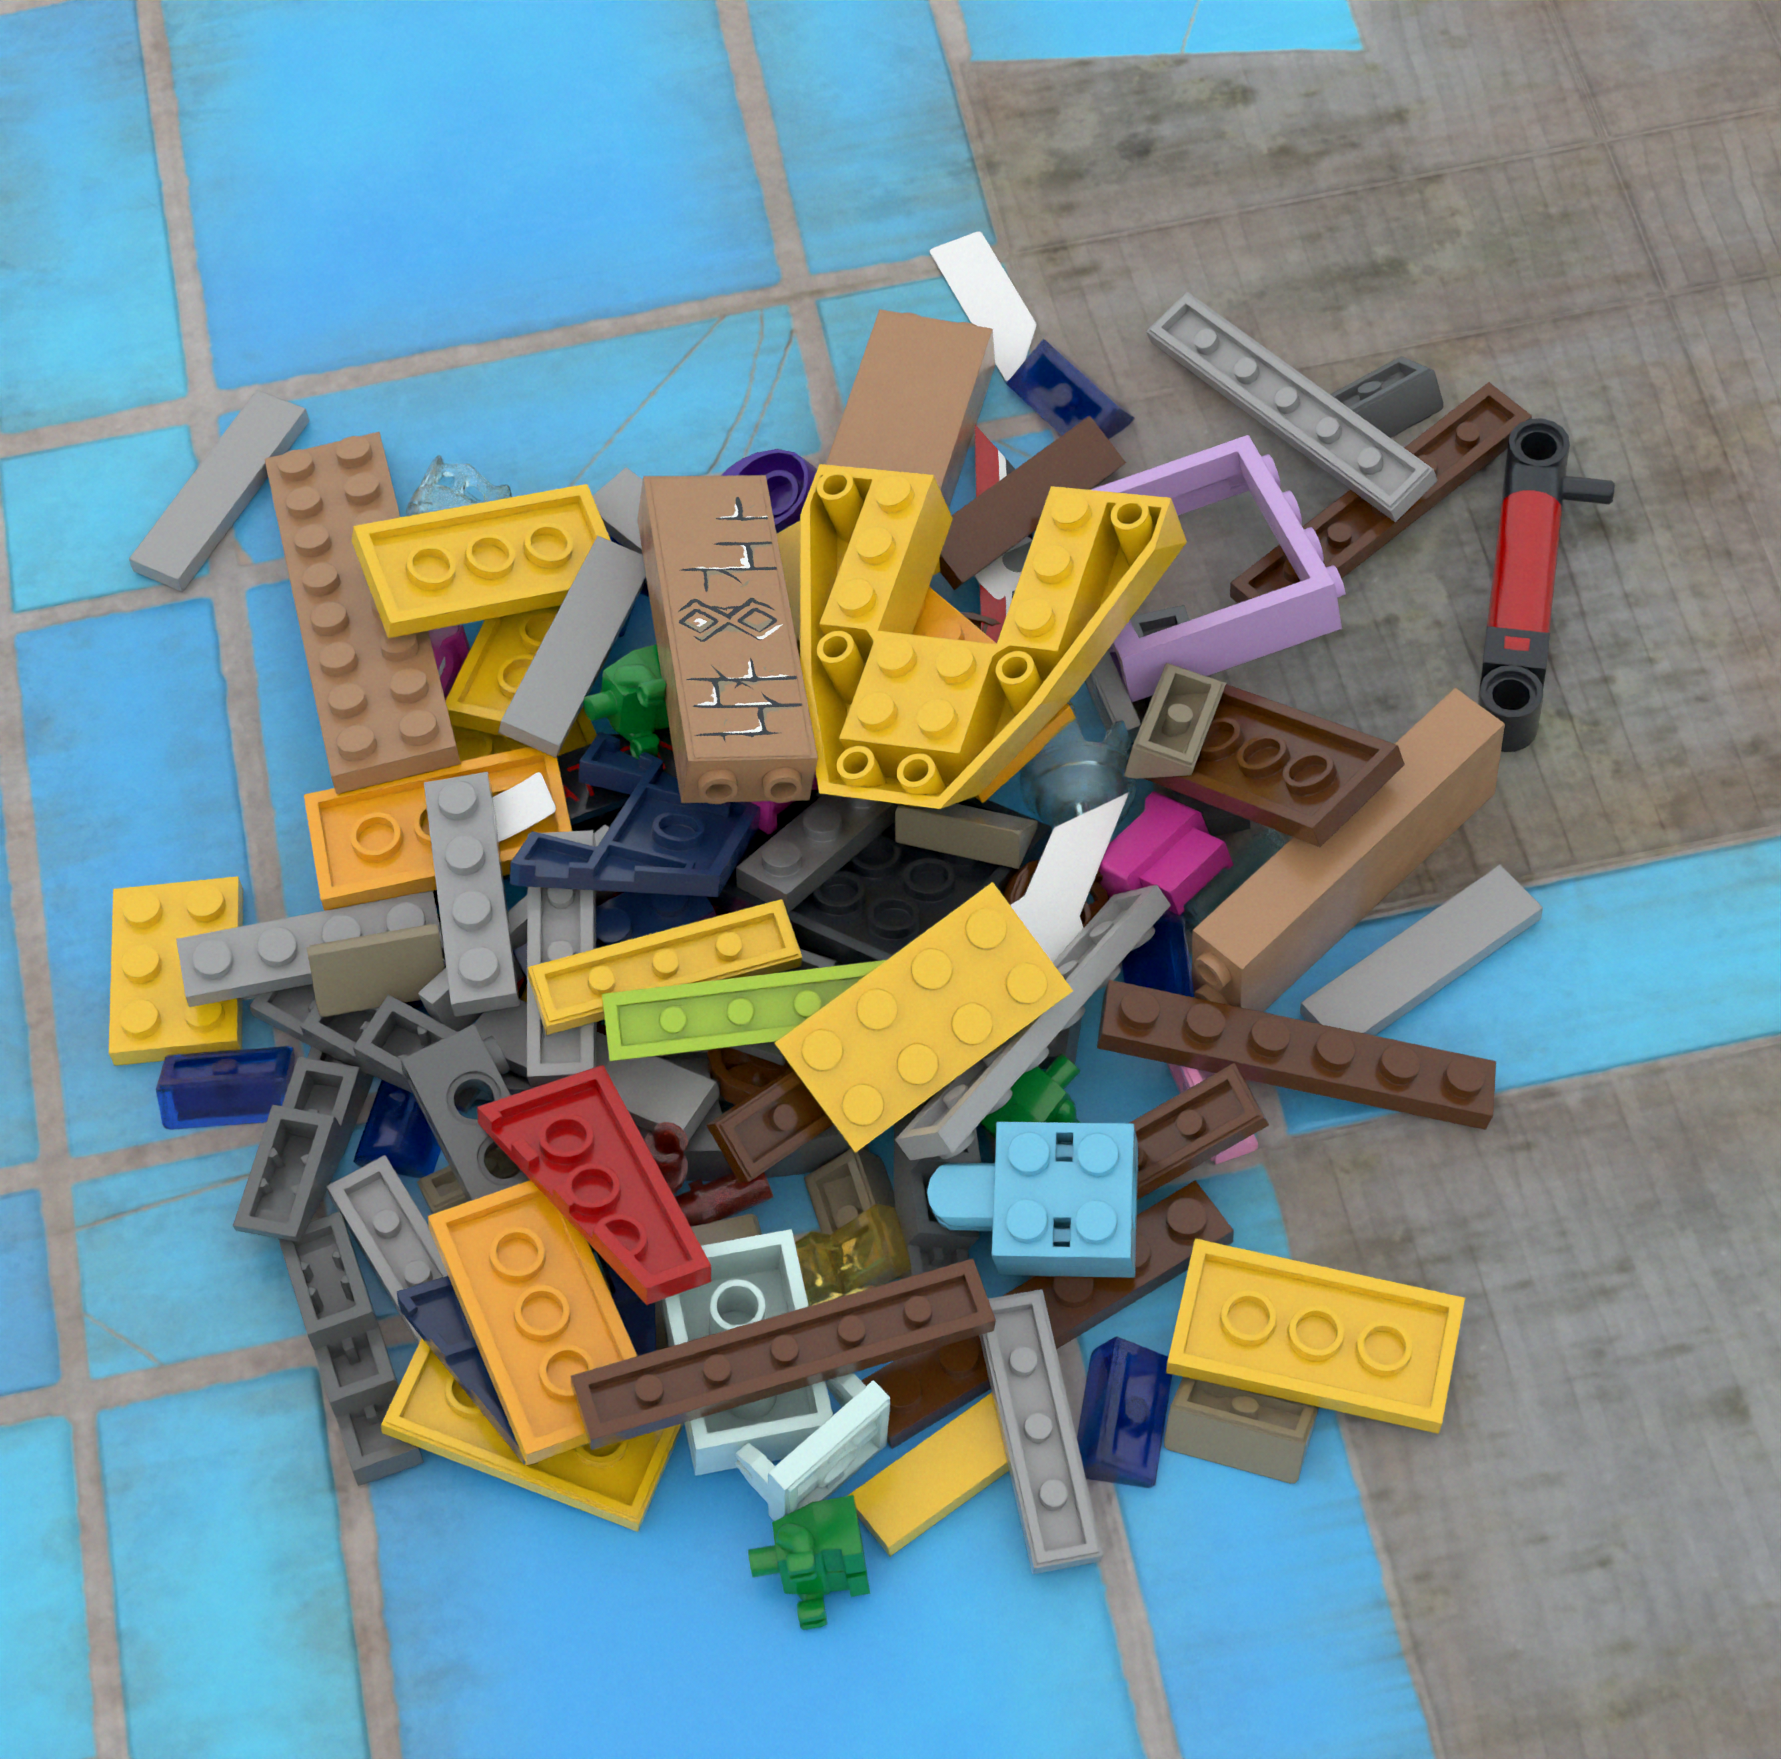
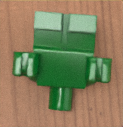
(633, 700)
(1038, 1097)
(815, 1554)

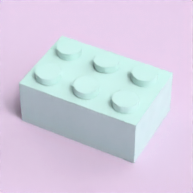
(748, 1283)

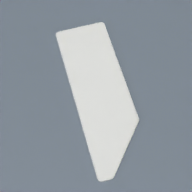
(988, 297)

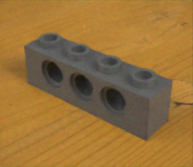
(436, 1079)

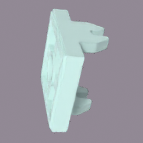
(827, 1455)

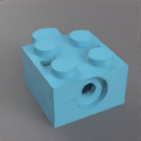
(1049, 1189)

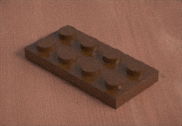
(1286, 767)

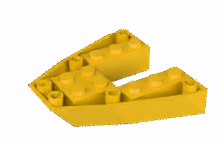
(943, 715)

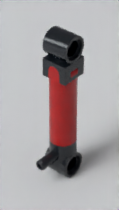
(1525, 574)

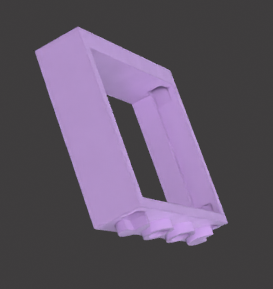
(1249, 627)

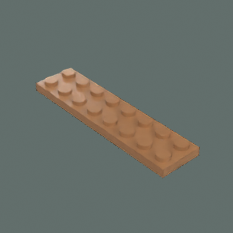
(372, 692)

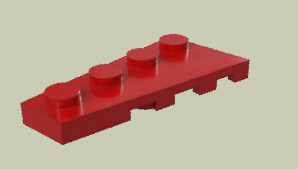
(602, 1178)

